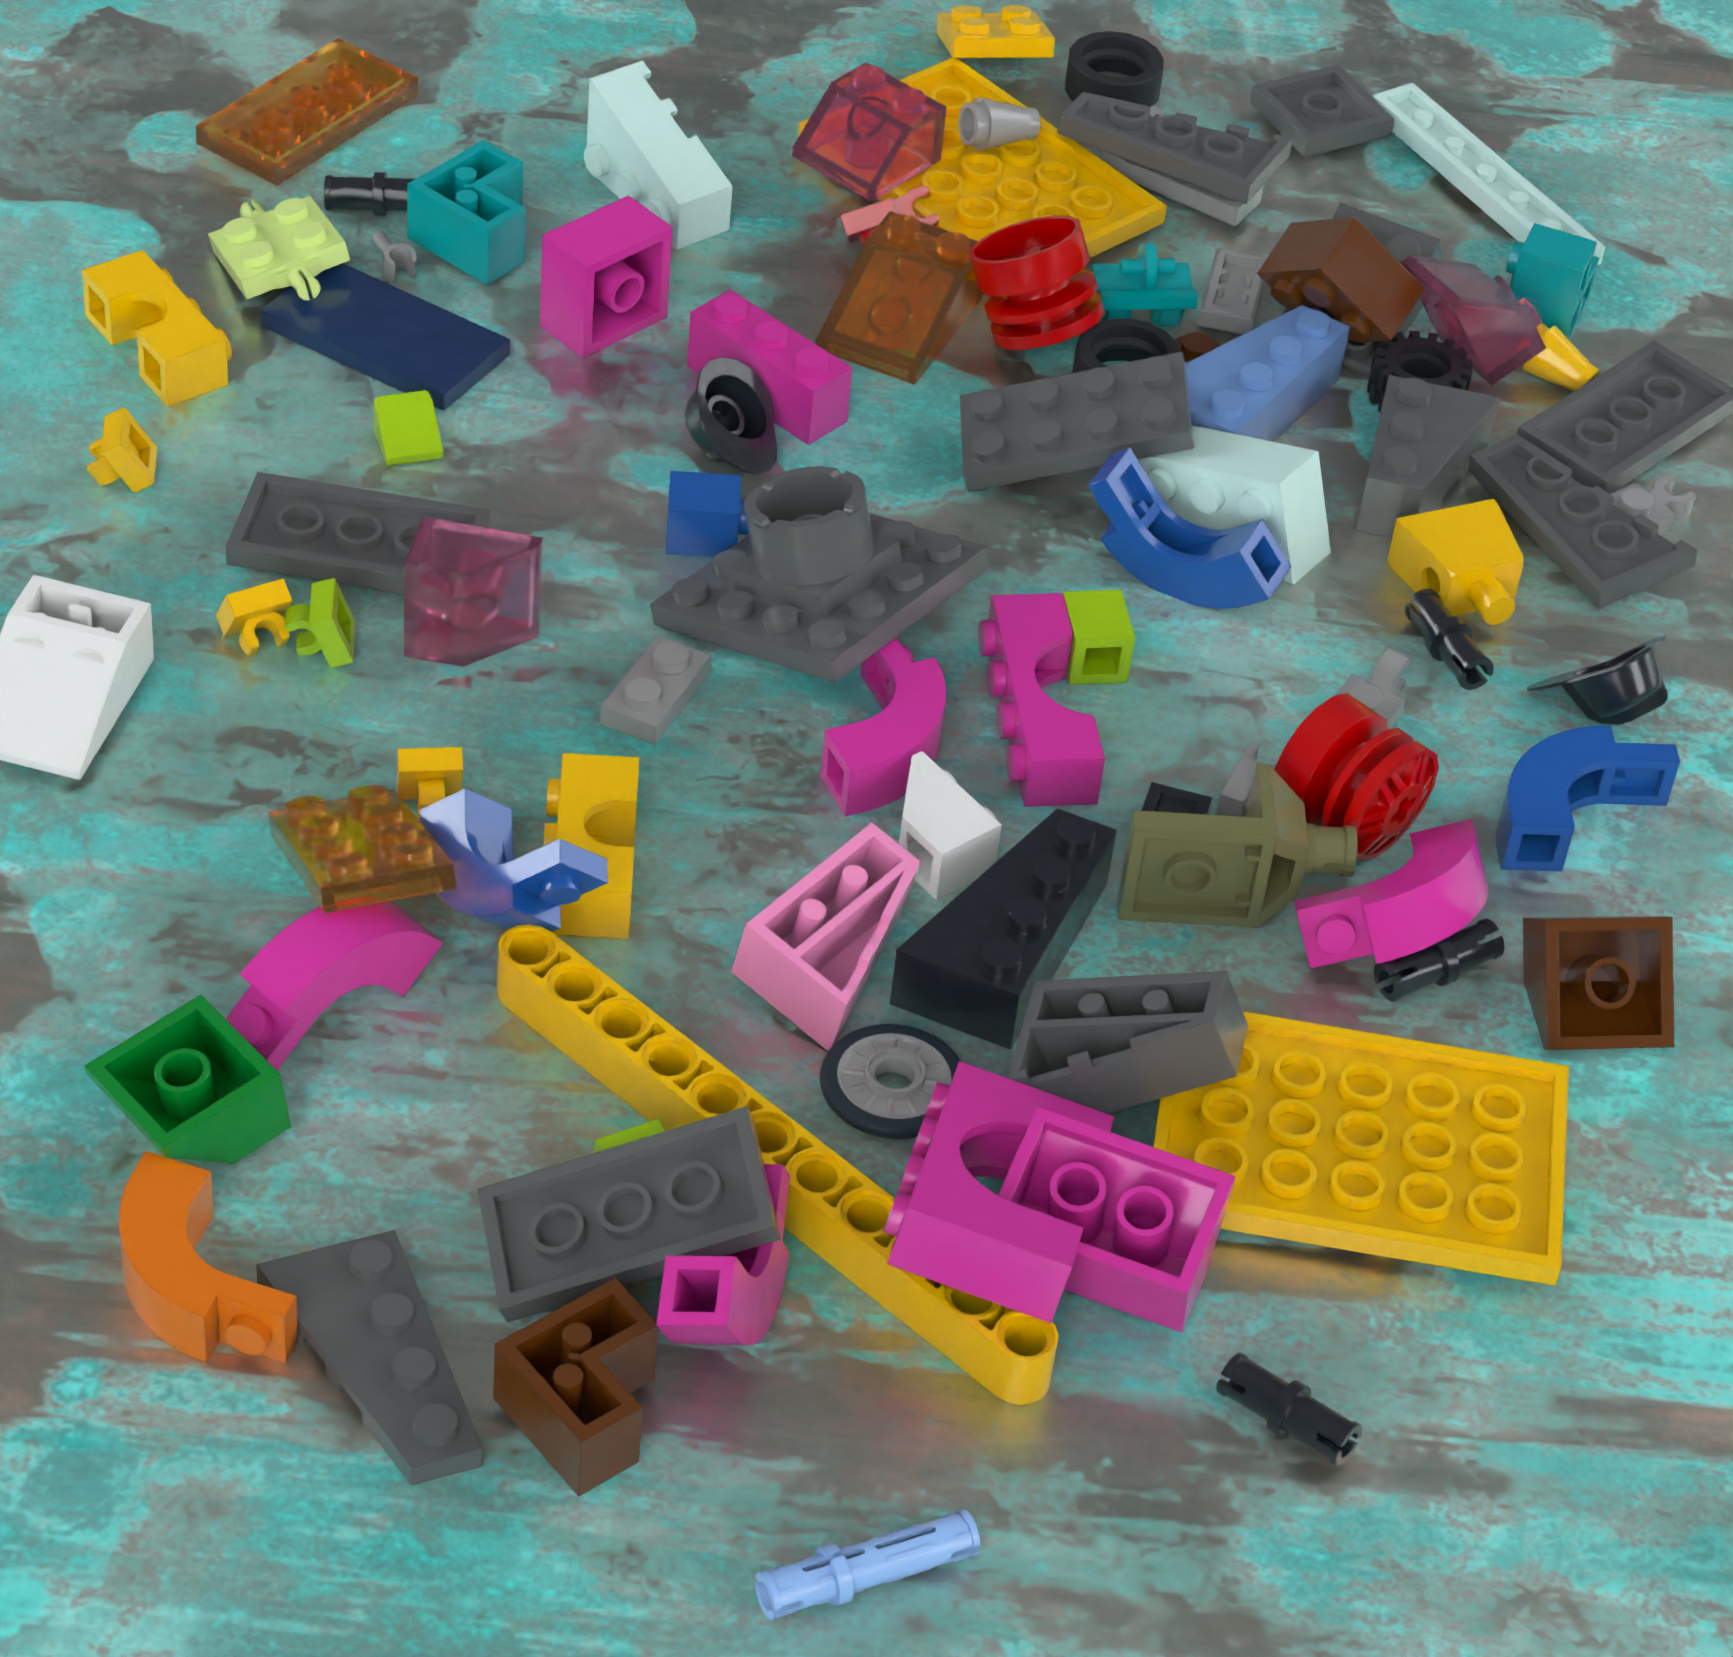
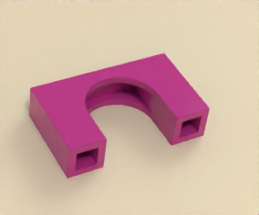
(957, 1227)

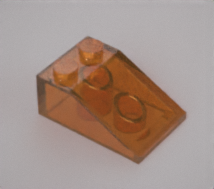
(902, 298)

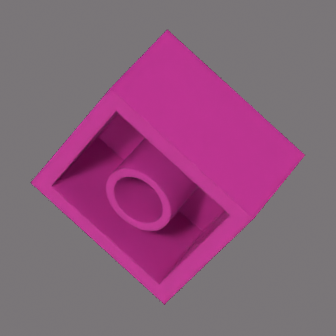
(605, 276)

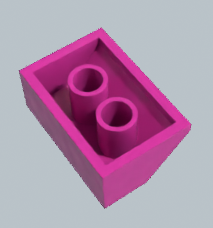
(1141, 1211)

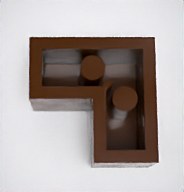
(1344, 271)
(572, 1383)

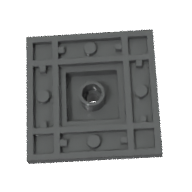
(818, 577)

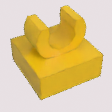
(123, 453)
(255, 609)
(429, 774)

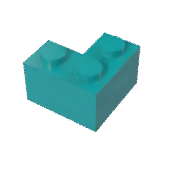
(471, 212)
(1554, 275)

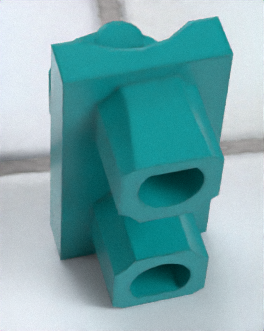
(1148, 285)

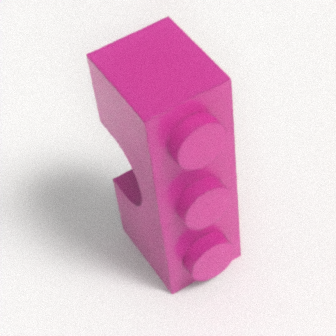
(804, 380)

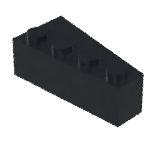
(1006, 931)

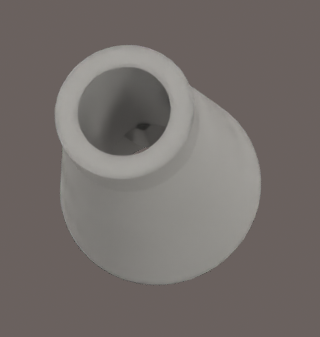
(996, 123)

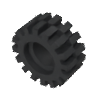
(1419, 359)

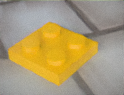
(994, 35)

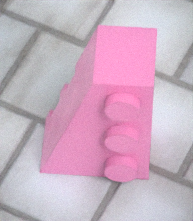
(826, 933)

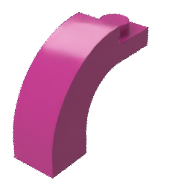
(871, 759)
(1404, 911)
(321, 961)
(730, 1295)

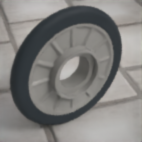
(863, 1055)

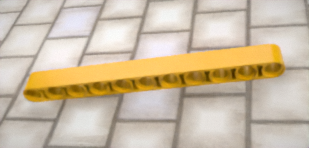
(828, 1199)

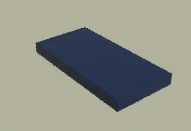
(388, 334)

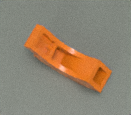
(175, 1290)

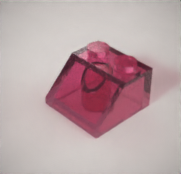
(872, 132)
(1478, 315)
(470, 592)

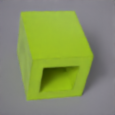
(1100, 638)

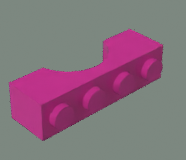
(1050, 747)

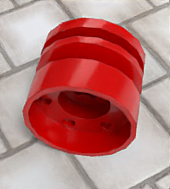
(1037, 282)
(1358, 773)

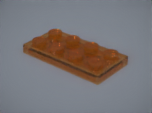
(306, 111)
(360, 849)

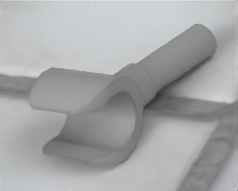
(395, 257)

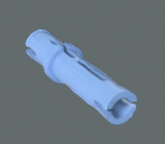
(841, 1572)

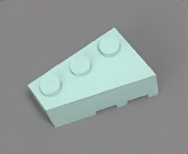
(646, 155)
(1244, 480)

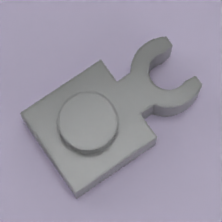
(1656, 503)

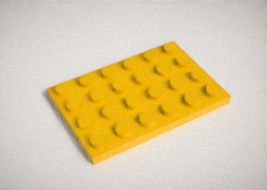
(1022, 179)
(1385, 1147)

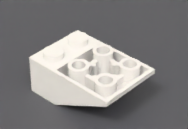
(68, 672)

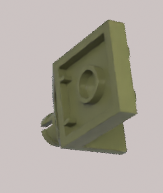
(1228, 866)

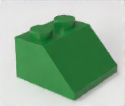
(194, 1086)

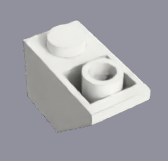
(946, 829)

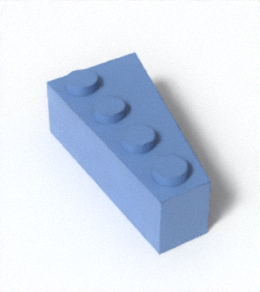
(1267, 375)

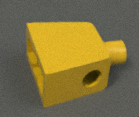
(1462, 556)

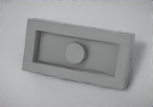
(655, 689)

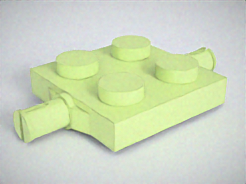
(279, 247)

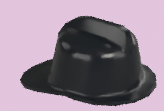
(733, 416)
(1617, 688)

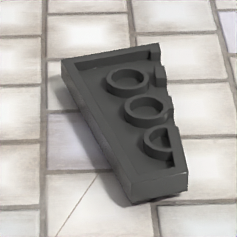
(381, 1347)

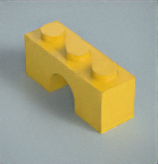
(177, 344)
(598, 814)

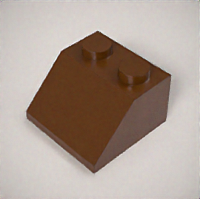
(1600, 981)

